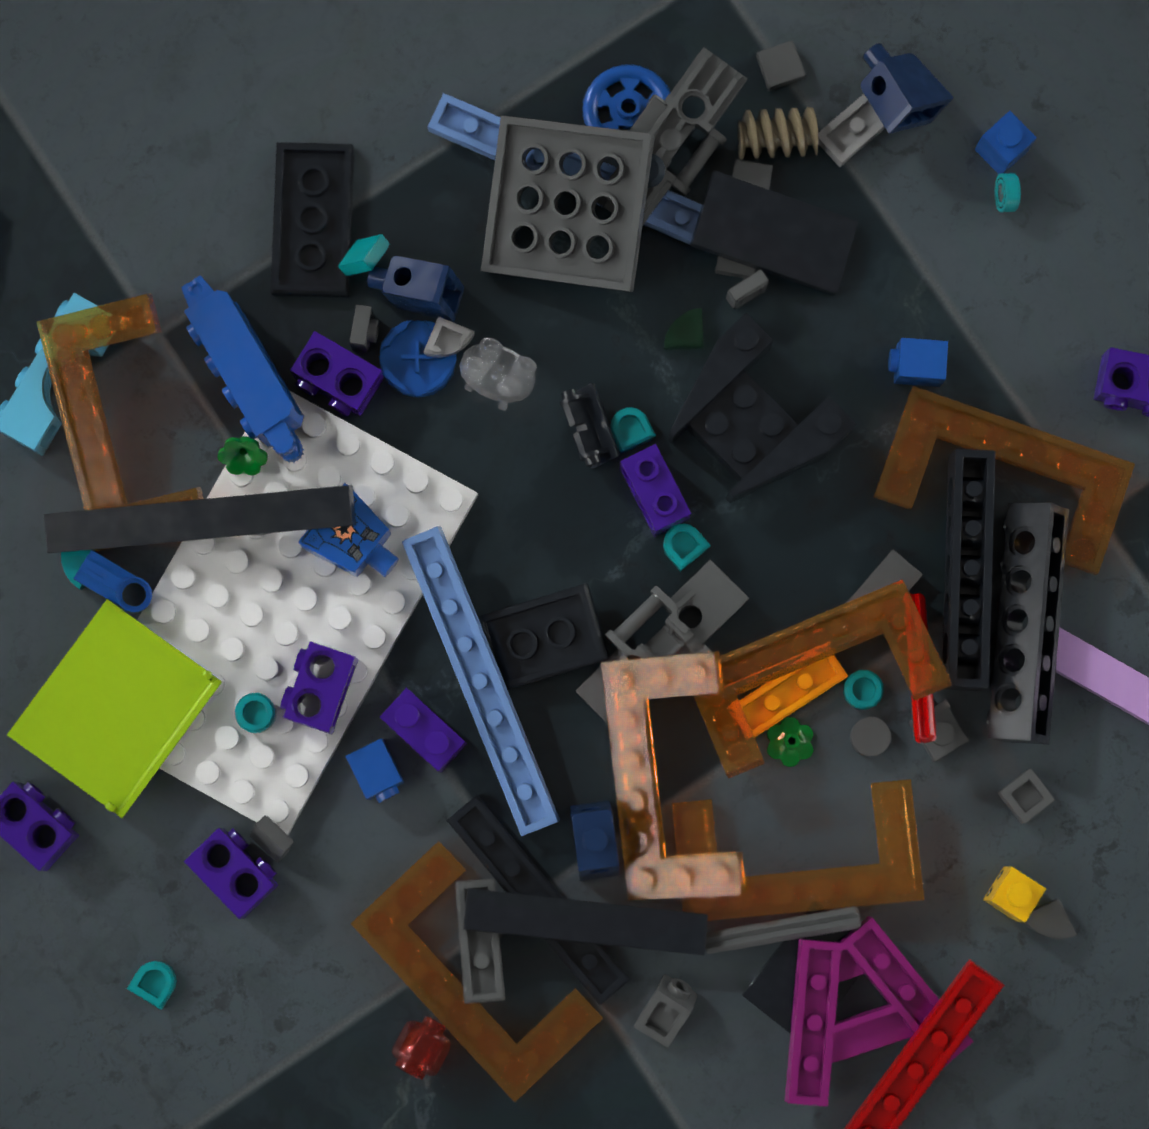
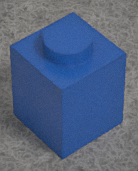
(1005, 143)
(919, 362)
(376, 771)

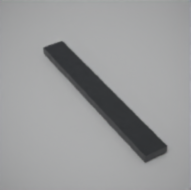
(200, 519)

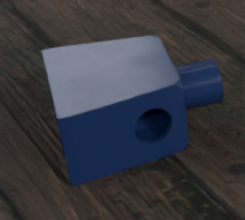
(902, 90)
(419, 287)
(595, 840)

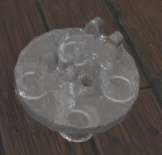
(497, 372)

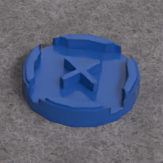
(407, 366)

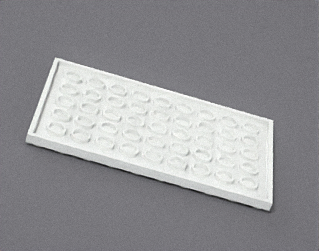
(262, 597)

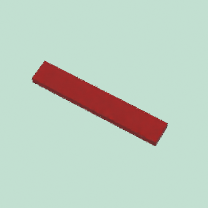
(928, 1050)

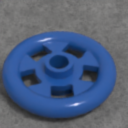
(630, 77)

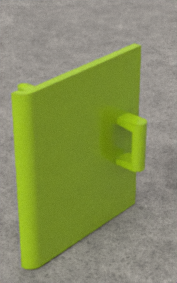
(114, 708)

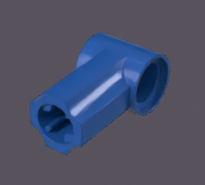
(110, 581)

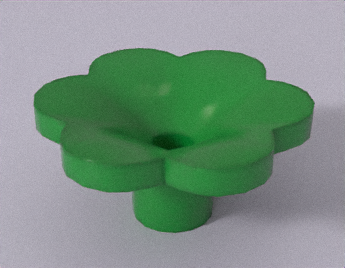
(242, 456)
(781, 749)

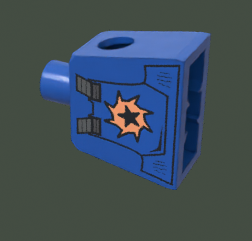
(353, 546)

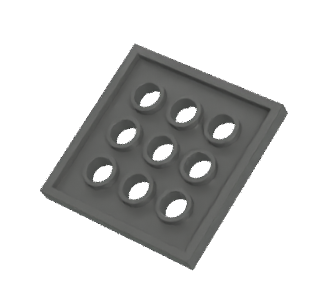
(513, 177)

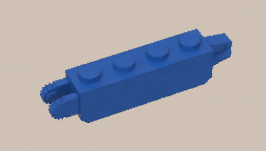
(245, 368)

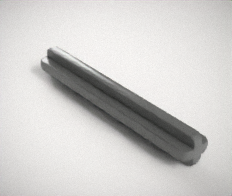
(782, 930)

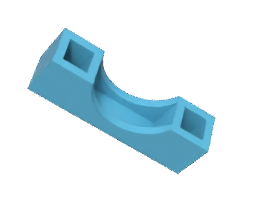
(29, 412)

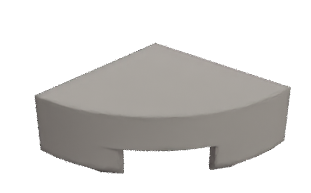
(447, 339)

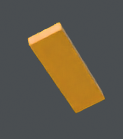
(789, 693)

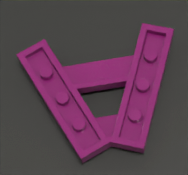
(815, 1035)

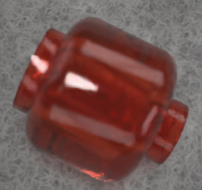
(421, 1048)

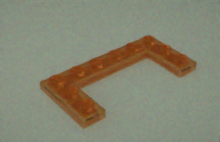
(66, 349)
(1097, 473)
(883, 612)
(647, 868)
(890, 881)
(388, 932)

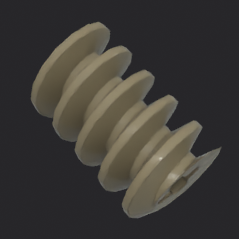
(777, 132)

